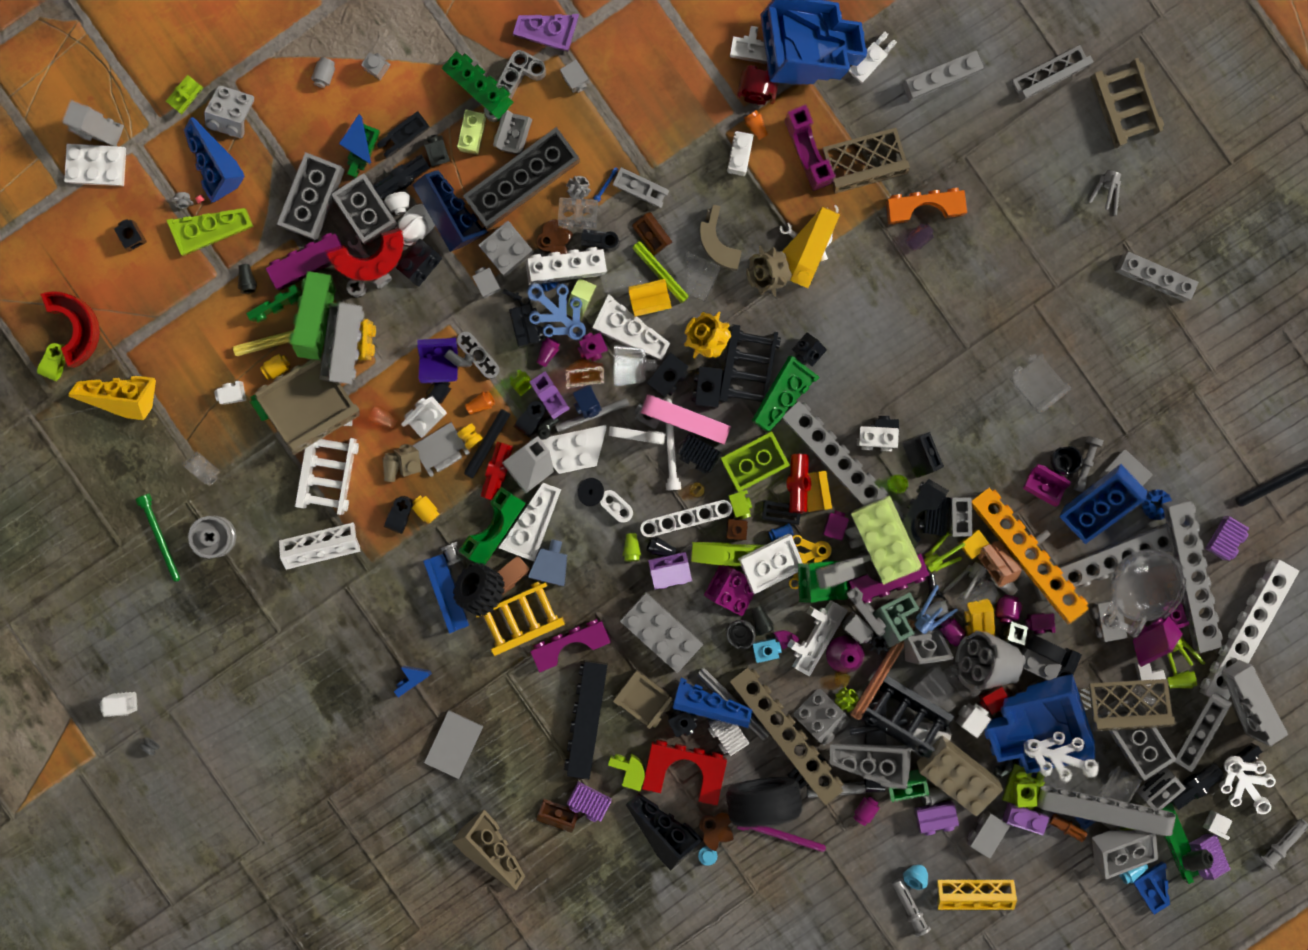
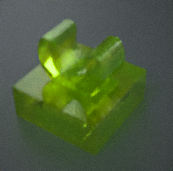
(521, 382)

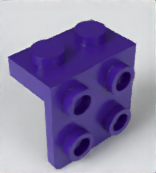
(432, 360)

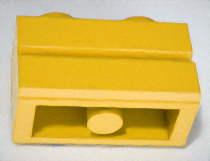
(979, 617)

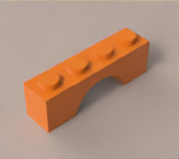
(949, 203)

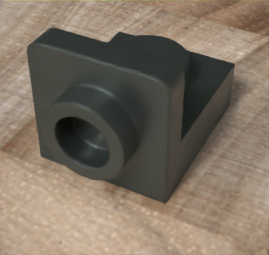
(436, 150)

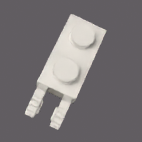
(874, 57)

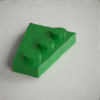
(282, 299)

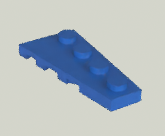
(699, 702)

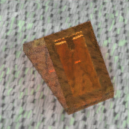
(584, 373)

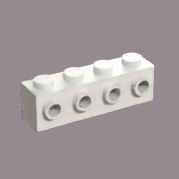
(565, 266)

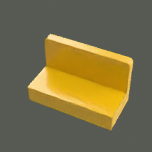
(649, 297)
(819, 495)

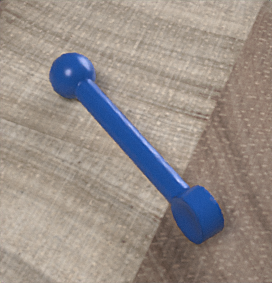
(598, 196)

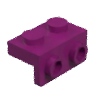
(1046, 484)

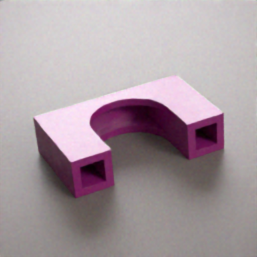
(799, 127)

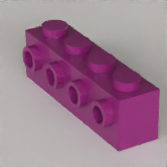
(297, 264)

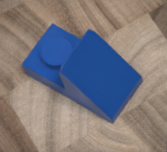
(414, 675)

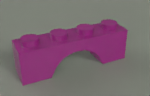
(872, 588)
(547, 654)

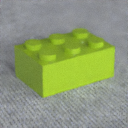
(754, 461)

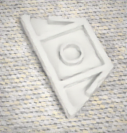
(576, 449)

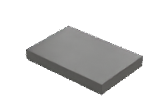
(453, 744)

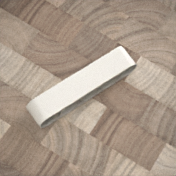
(695, 518)

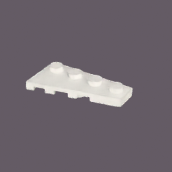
(623, 327)
(531, 526)

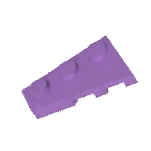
(547, 30)

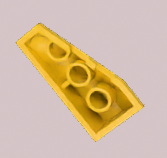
(809, 246)
(122, 397)

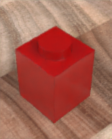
(993, 699)

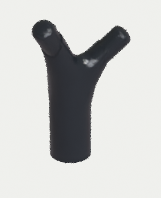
(932, 582)

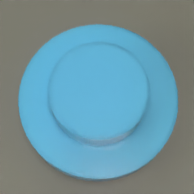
(707, 856)

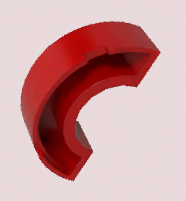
(374, 266)
(84, 322)

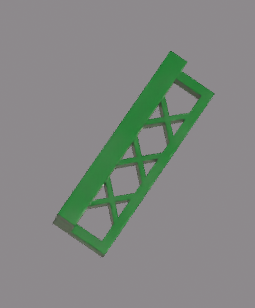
(1179, 846)

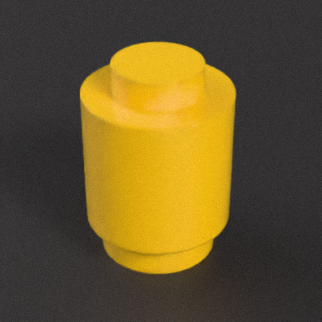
(275, 366)
(425, 509)

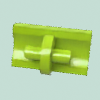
(184, 94)

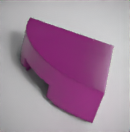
(784, 637)

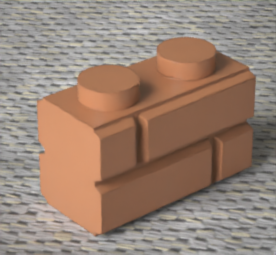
(1000, 563)

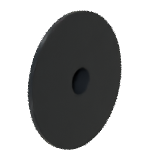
(591, 492)

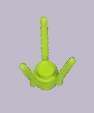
(934, 562)
(1179, 646)

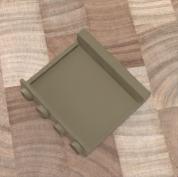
(305, 406)

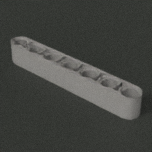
(1106, 810)

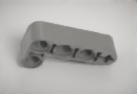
(519, 71)

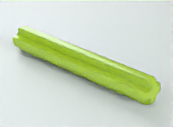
(660, 272)

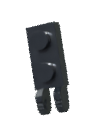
(404, 133)

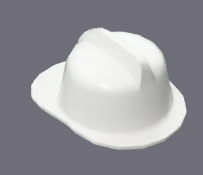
(415, 224)

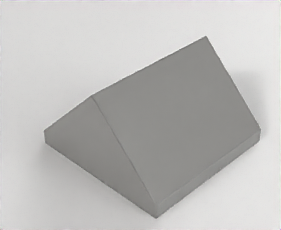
(927, 647)

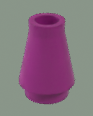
(547, 351)

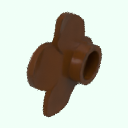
(557, 238)
(717, 832)

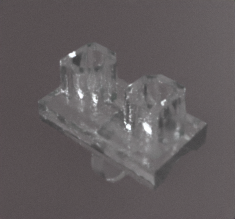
(202, 468)

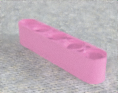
(685, 419)

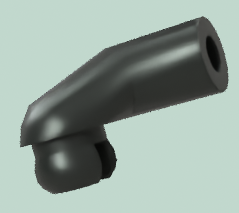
(1003, 771)

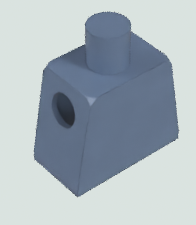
(550, 564)

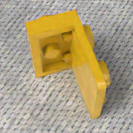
(365, 346)

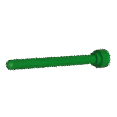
(145, 503)

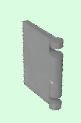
(440, 449)

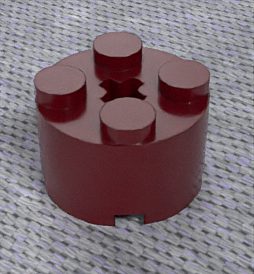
(756, 86)

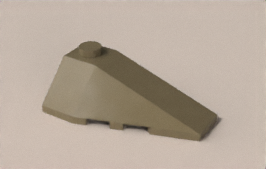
(485, 846)

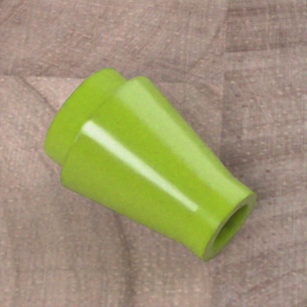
(631, 548)
(1183, 680)

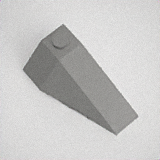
(878, 763)

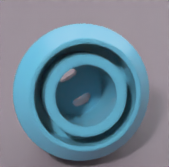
(916, 877)

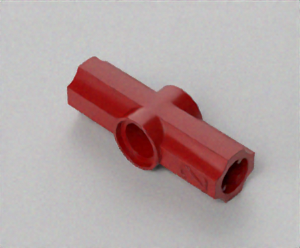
(496, 471)
(799, 483)

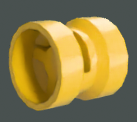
(469, 436)

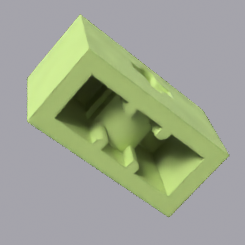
(471, 132)

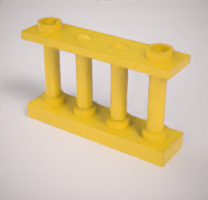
(535, 628)

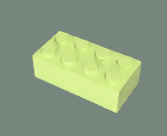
(886, 539)

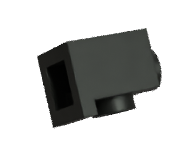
(1009, 633)

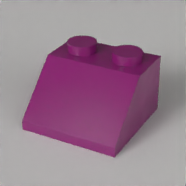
(1156, 640)

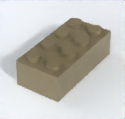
(960, 776)

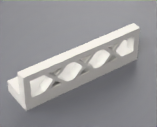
(319, 549)

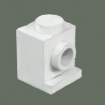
(230, 393)

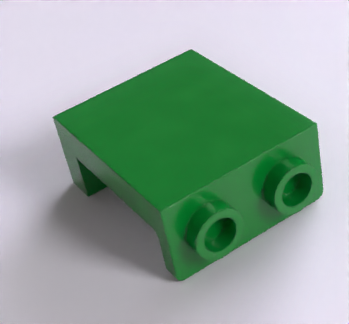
(809, 585)

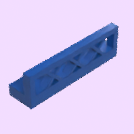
(443, 587)

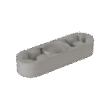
(465, 347)

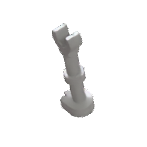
(379, 282)
(1087, 462)

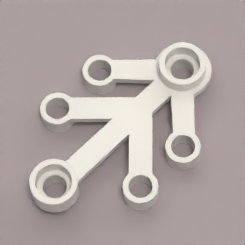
(1058, 756)
(1247, 782)

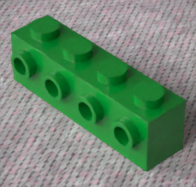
(478, 85)

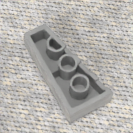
(1253, 704)

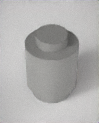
(323, 72)

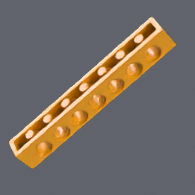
(1029, 566)

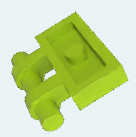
(1019, 772)

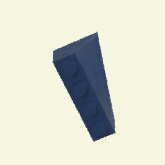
(448, 211)

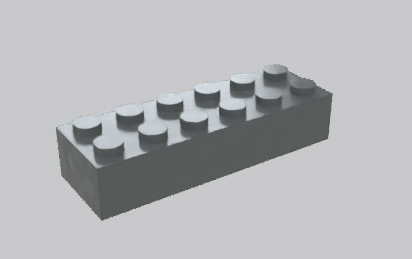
(522, 178)

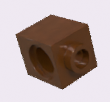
(737, 529)

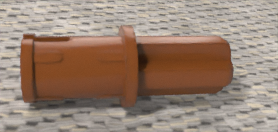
(1068, 827)

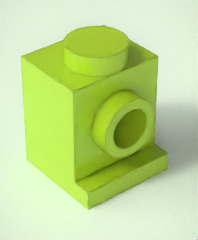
(740, 504)

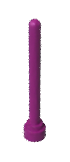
(788, 837)

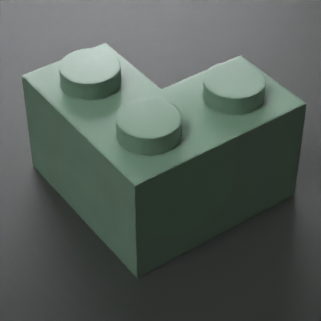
(895, 620)

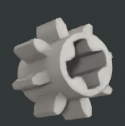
(578, 187)

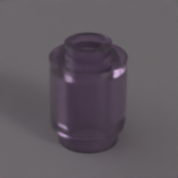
(919, 237)

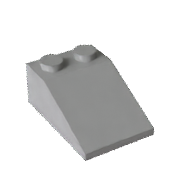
(1123, 851)

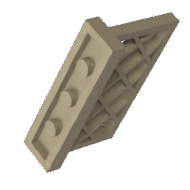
(874, 174)
(1131, 722)

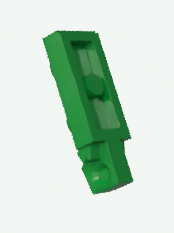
(356, 163)

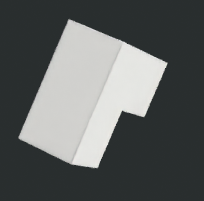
(1146, 673)

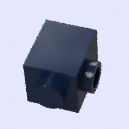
(587, 402)

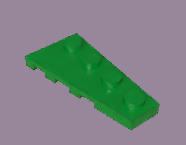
(786, 389)

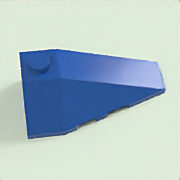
(217, 166)

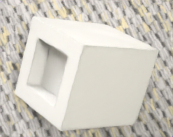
(1217, 824)

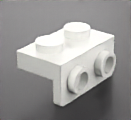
(878, 437)

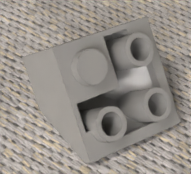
(530, 464)

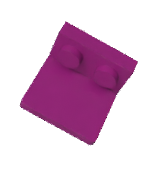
(730, 590)

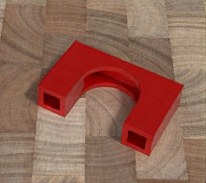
(711, 765)

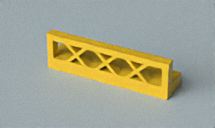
(976, 901)

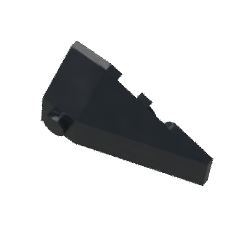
(666, 835)

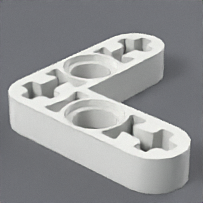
(651, 437)

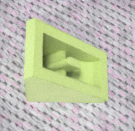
(584, 291)

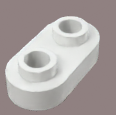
(617, 505)

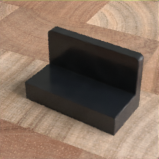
(923, 455)

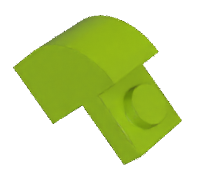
(634, 770)

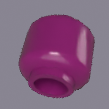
(1008, 609)

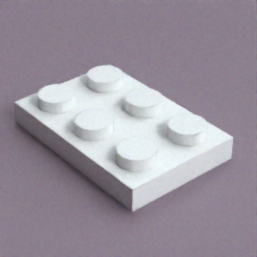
(95, 164)
(771, 563)

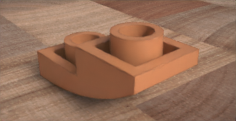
(513, 572)

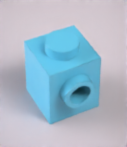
(766, 650)

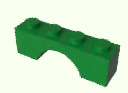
(482, 545)

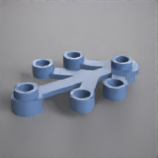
(559, 314)

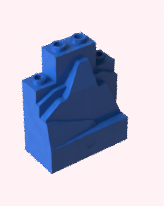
(810, 41)
(1038, 715)

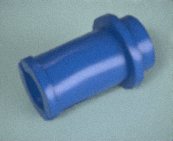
(780, 532)

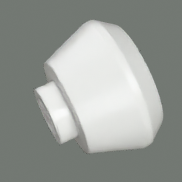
(397, 202)

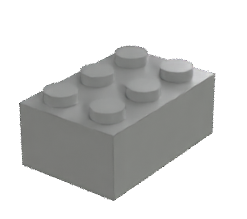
(364, 209)

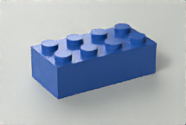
(1103, 503)

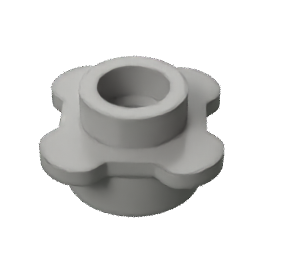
(182, 200)

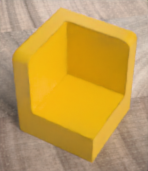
(974, 544)

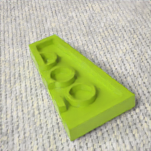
(203, 230)

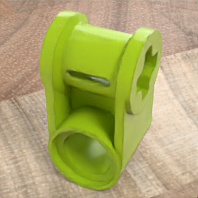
(52, 363)

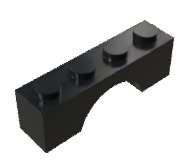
(929, 498)

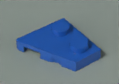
(1154, 888)

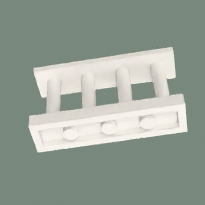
(308, 479)

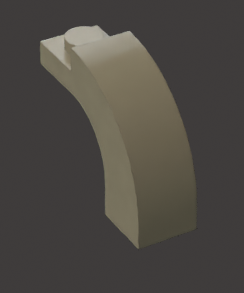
(715, 250)

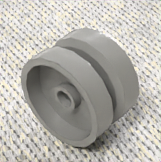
(201, 532)

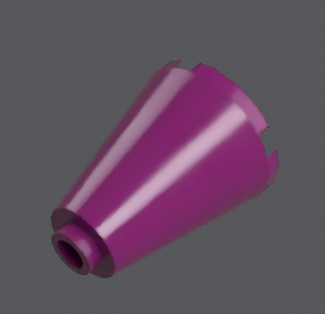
(839, 650)

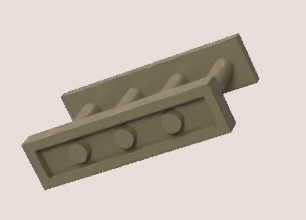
(1107, 101)

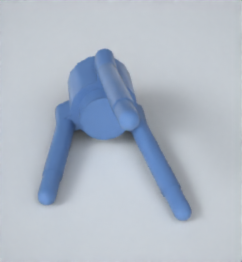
(926, 622)

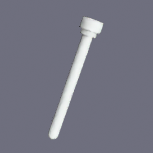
(673, 482)

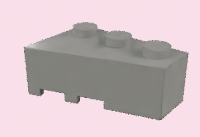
(92, 124)

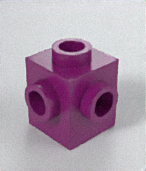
(600, 347)

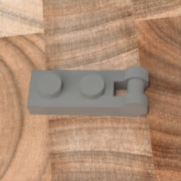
(640, 187)

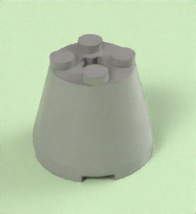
(988, 661)

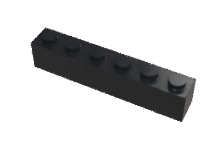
(587, 719)

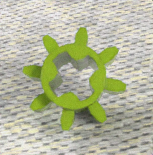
(846, 699)

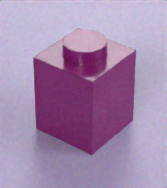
(835, 525)

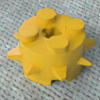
(707, 335)

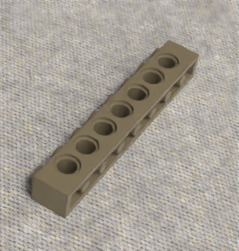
(825, 793)

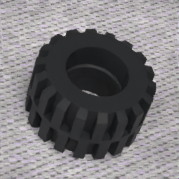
(478, 589)

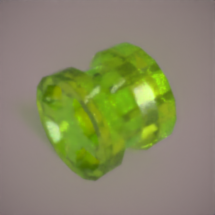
(901, 484)

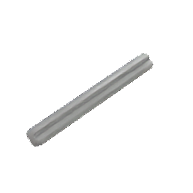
(716, 687)

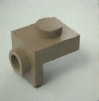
(408, 459)

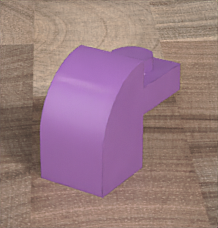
(549, 395)

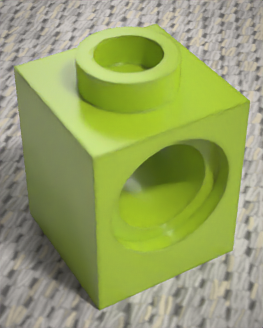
(1025, 801)

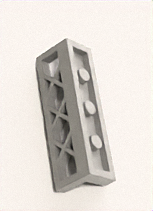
(1056, 77)
(842, 571)

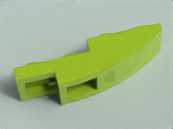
(720, 553)

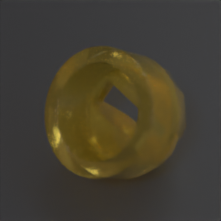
(693, 487)
(841, 678)

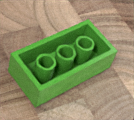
(312, 316)

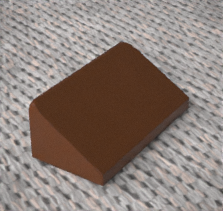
(652, 233)
(557, 815)

